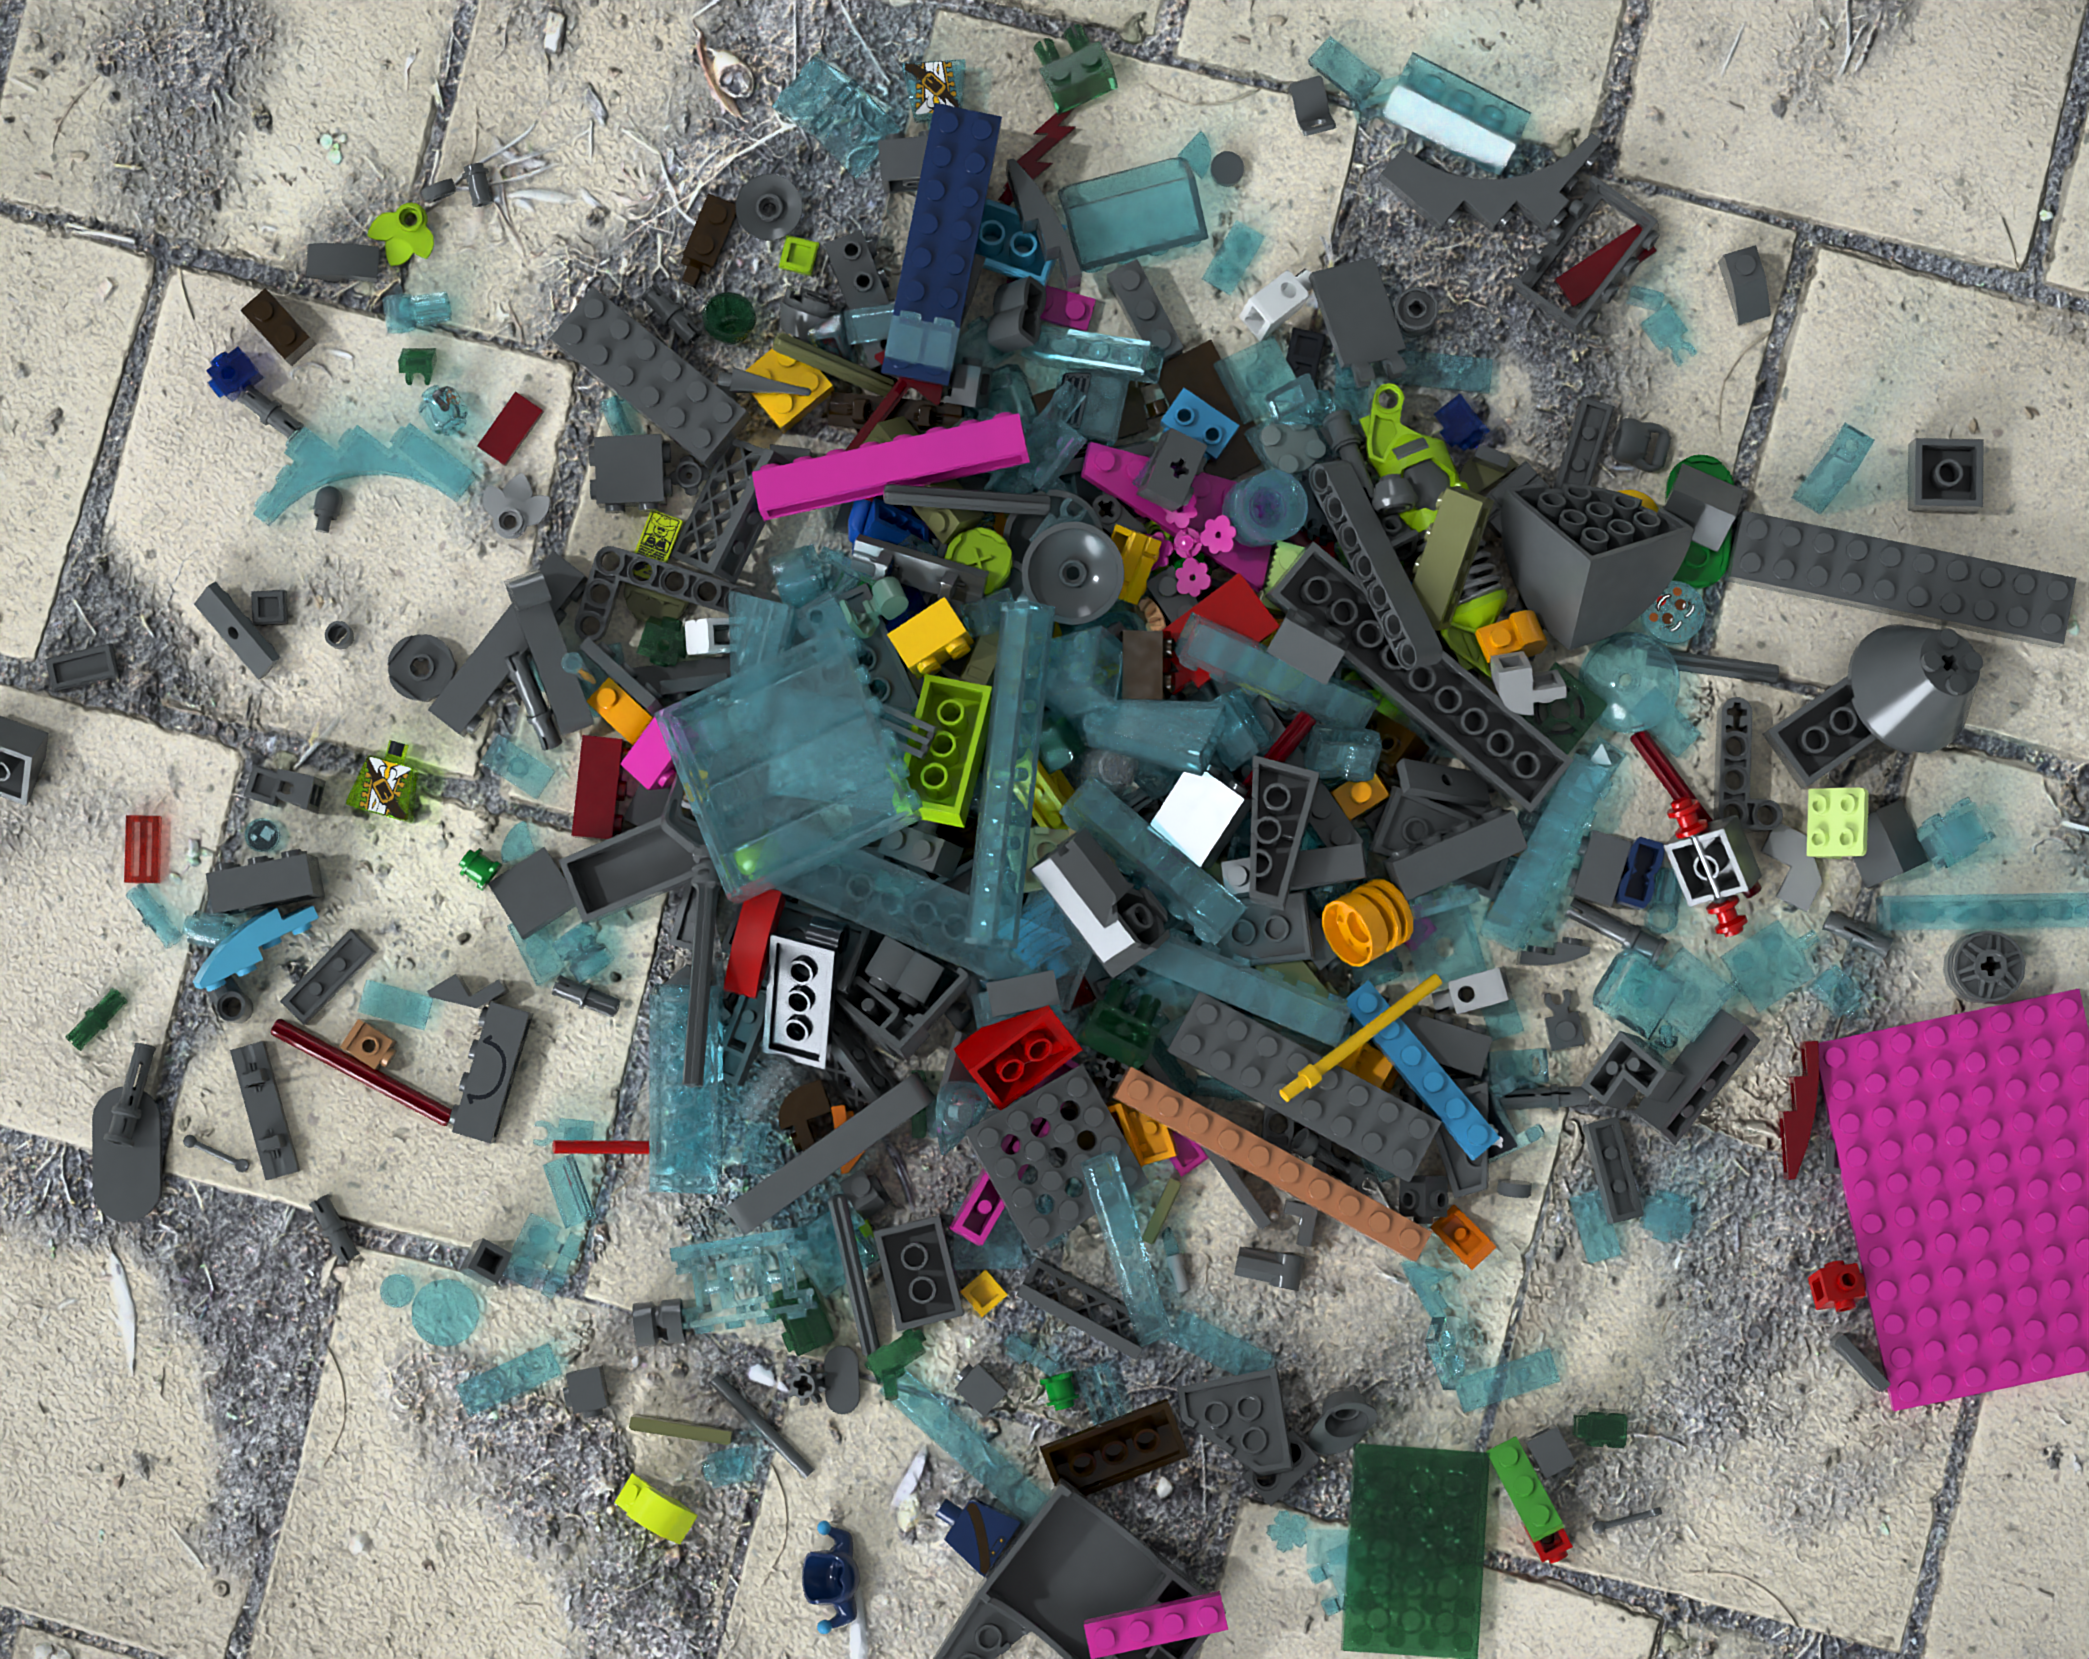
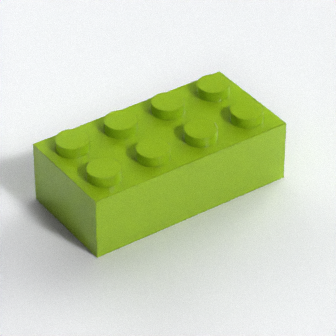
(954, 758)

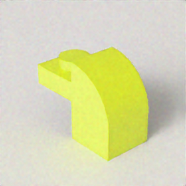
(655, 1510)

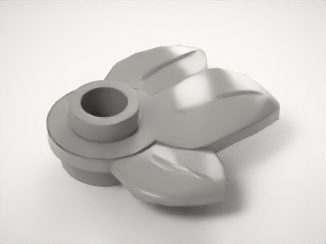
(515, 501)

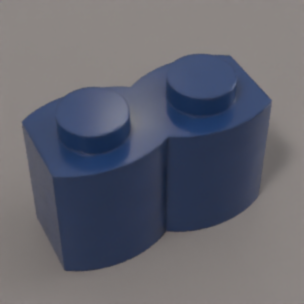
(1637, 881)

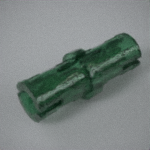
(96, 1018)

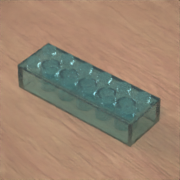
(682, 1119)

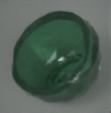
(729, 318)

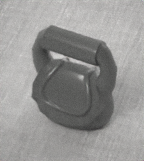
(1632, 444)

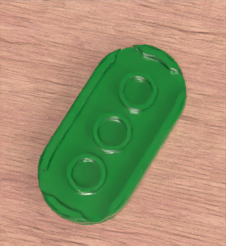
(1701, 565)

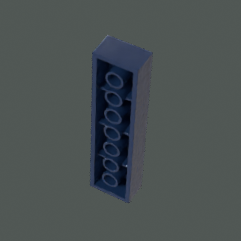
(945, 224)

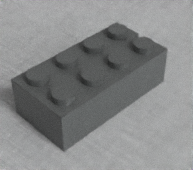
(627, 870)

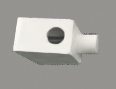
(1276, 303)

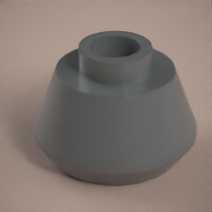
(1394, 495)

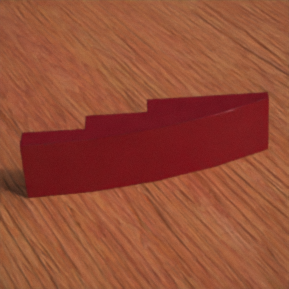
(1797, 1124)

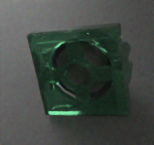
(1565, 715)

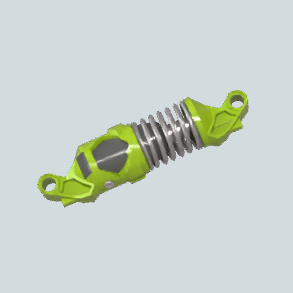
(1430, 470)

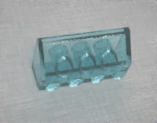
(1456, 114)

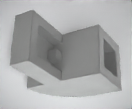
(1520, 687)

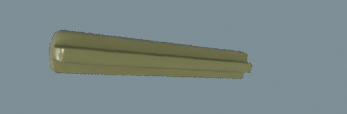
(832, 364)

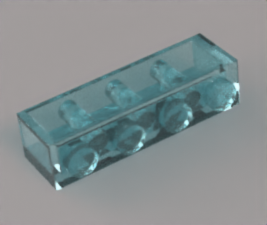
(1083, 349)

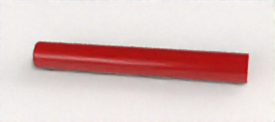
(600, 1147)

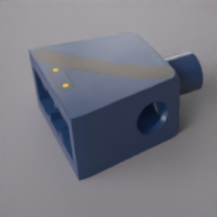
(977, 1531)

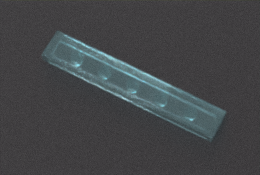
(1126, 1248)
(967, 1447)

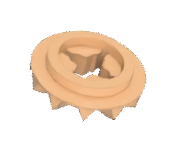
(1150, 613)

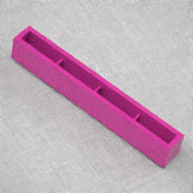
(906, 460)

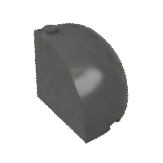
(1588, 557)

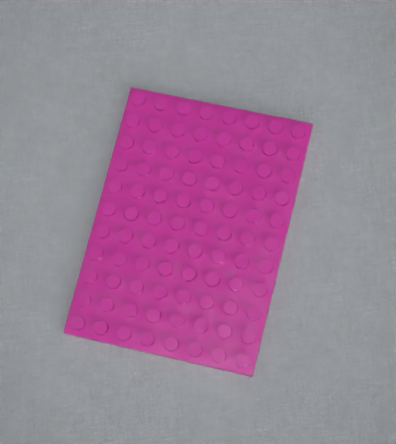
(1969, 1193)

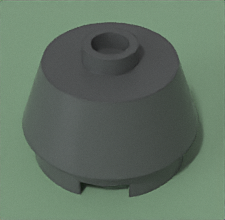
(805, 311)

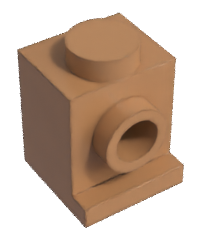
(359, 1034)

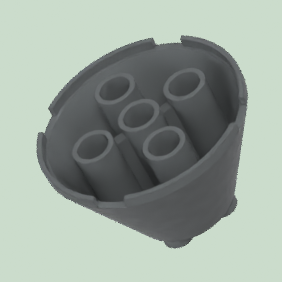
(1914, 685)

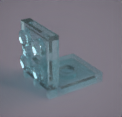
(829, 108)
(1449, 919)

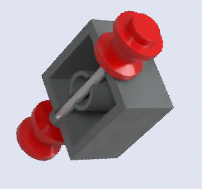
(1712, 863)

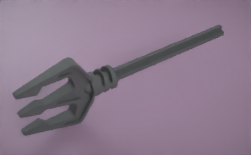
(708, 884)

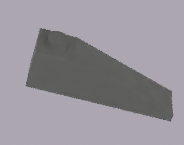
(1313, 869)

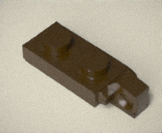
(707, 238)

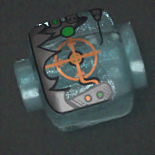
(443, 410)

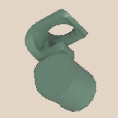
(887, 601)

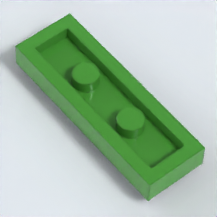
(1525, 1489)

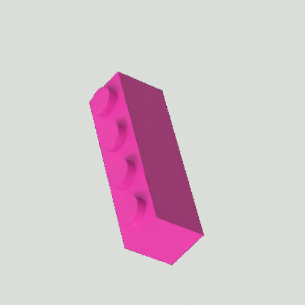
(1155, 1625)

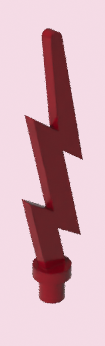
(1054, 134)

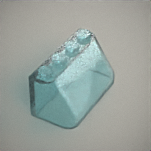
(1133, 214)

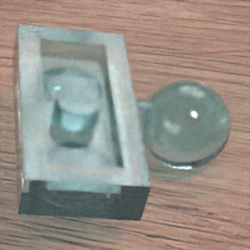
(1441, 1344)

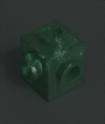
(652, 641)

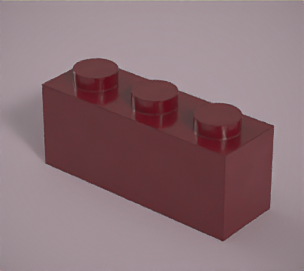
(599, 788)

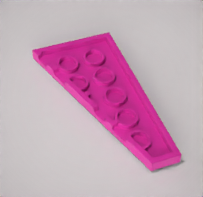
(1115, 470)

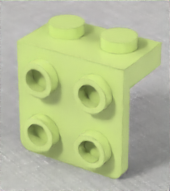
(1837, 822)

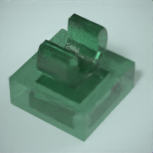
(417, 361)

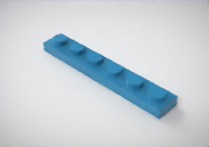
(1424, 1074)

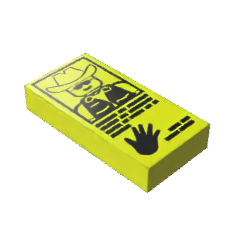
(657, 541)

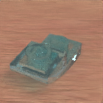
(1233, 257)

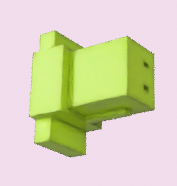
(867, 1228)

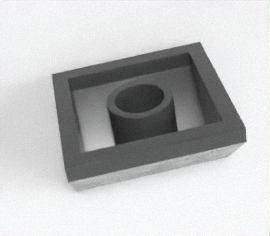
(1704, 504)
(1890, 845)

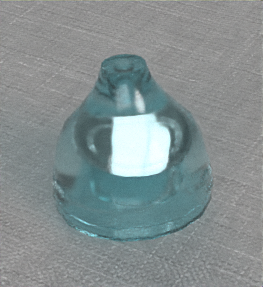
(1380, 970)

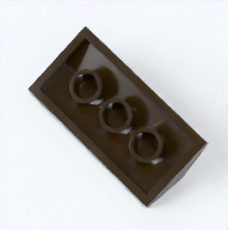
(1116, 1449)

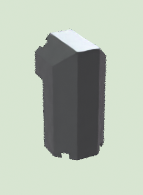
(1100, 904)

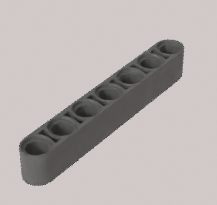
(1375, 564)
(830, 1153)

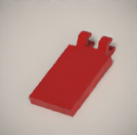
(1233, 607)

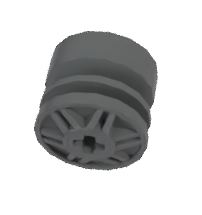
(1964, 971)

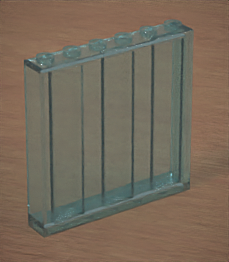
(789, 765)

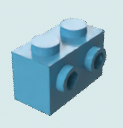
(1200, 422)

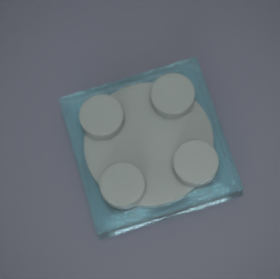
(1289, 446)

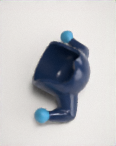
(832, 1578)

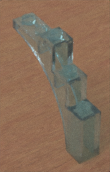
(360, 454)

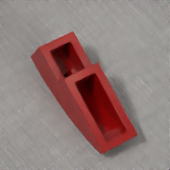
(752, 943)

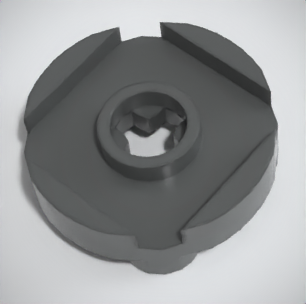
(401, 667)

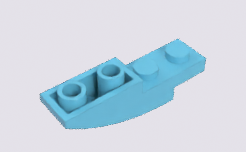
(240, 948)

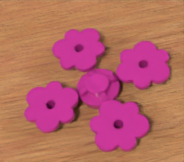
(1190, 543)

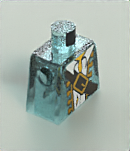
(934, 83)

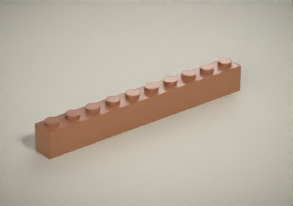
(1272, 1164)

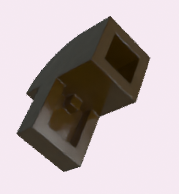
(799, 1107)

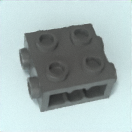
(630, 472)

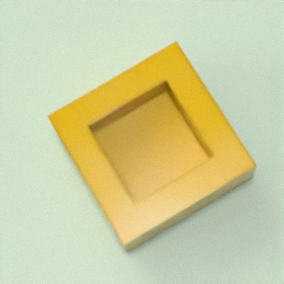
(984, 1293)

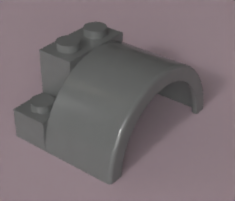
(889, 1020)

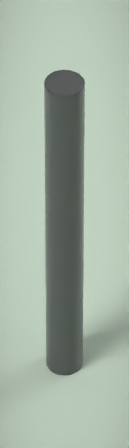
(762, 1426)

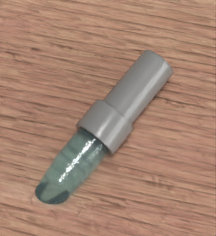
(1175, 1260)

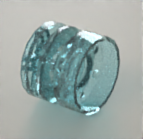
(1281, 503)

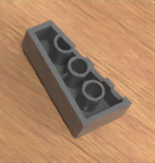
(1279, 820)

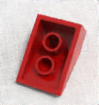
(1017, 1053)

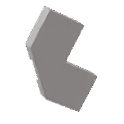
(1803, 876)

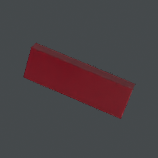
(1585, 277)

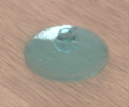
(1652, 685)

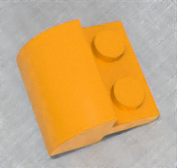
(1145, 1136)

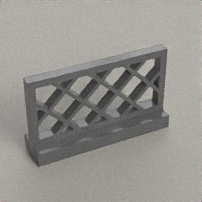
(745, 520)

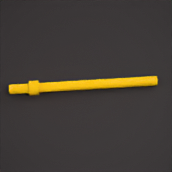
(1311, 1074)

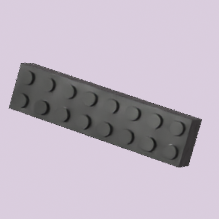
(1336, 1108)

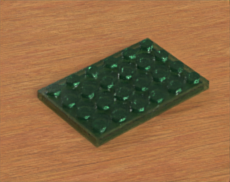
(1415, 1551)

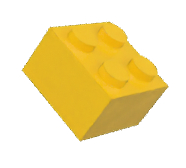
(789, 409)
(931, 639)

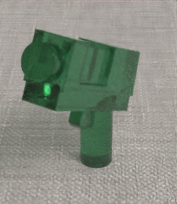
(889, 1361)

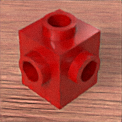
(1837, 1286)

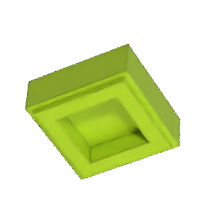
(799, 255)

